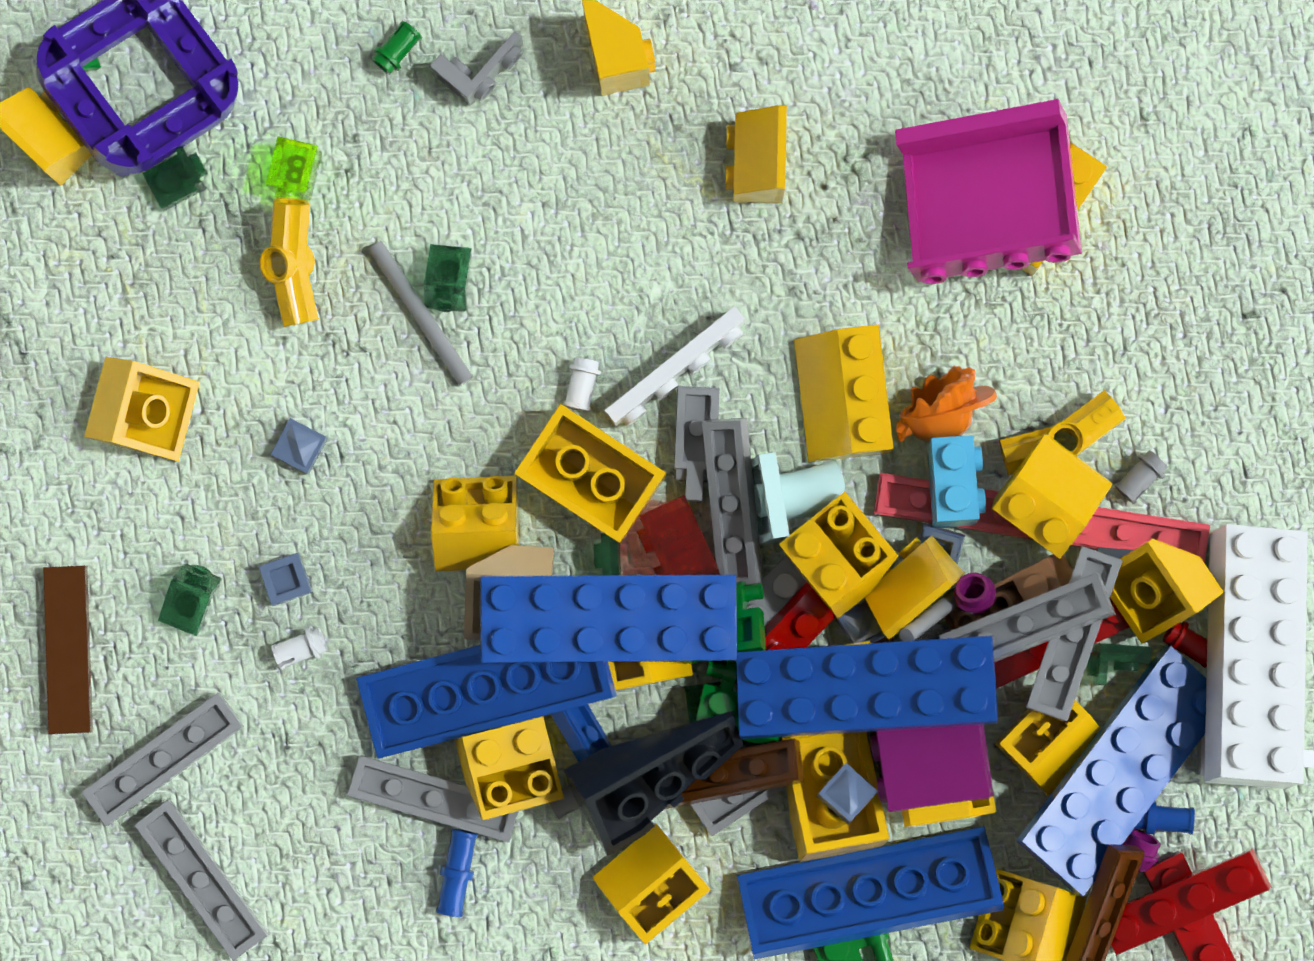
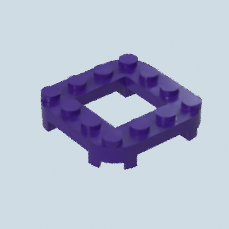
(150, 141)

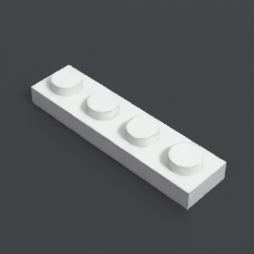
(691, 357)

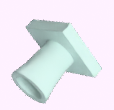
(791, 494)

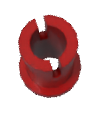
(1187, 642)

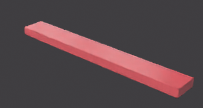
(1108, 528)

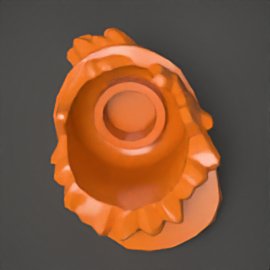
(943, 405)

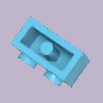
(954, 481)

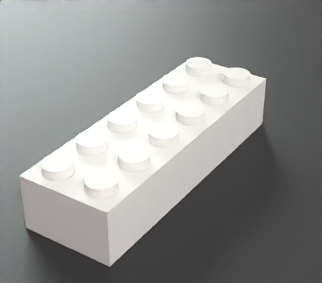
(1256, 657)

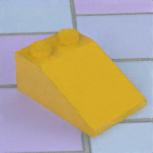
(815, 826)

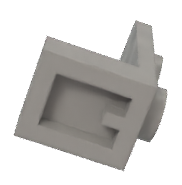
(456, 73)

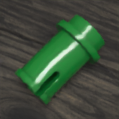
(396, 48)

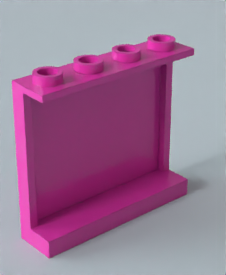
(990, 192)

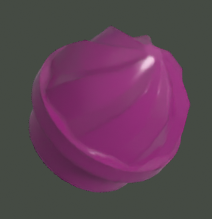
(974, 593)
(1148, 844)

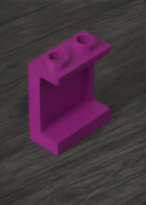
(932, 766)

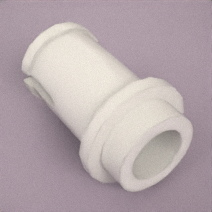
(581, 383)
(300, 648)

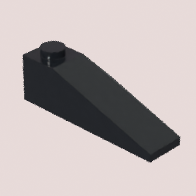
(636, 780)

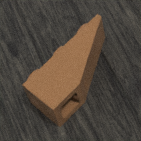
(1020, 587)

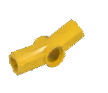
(290, 261)
(1085, 425)

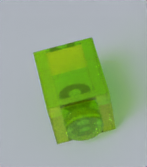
(293, 169)

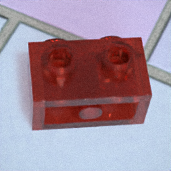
(676, 540)

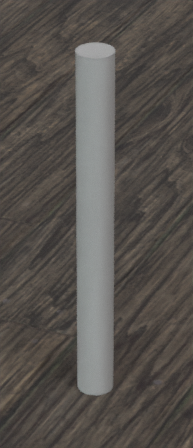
(420, 313)

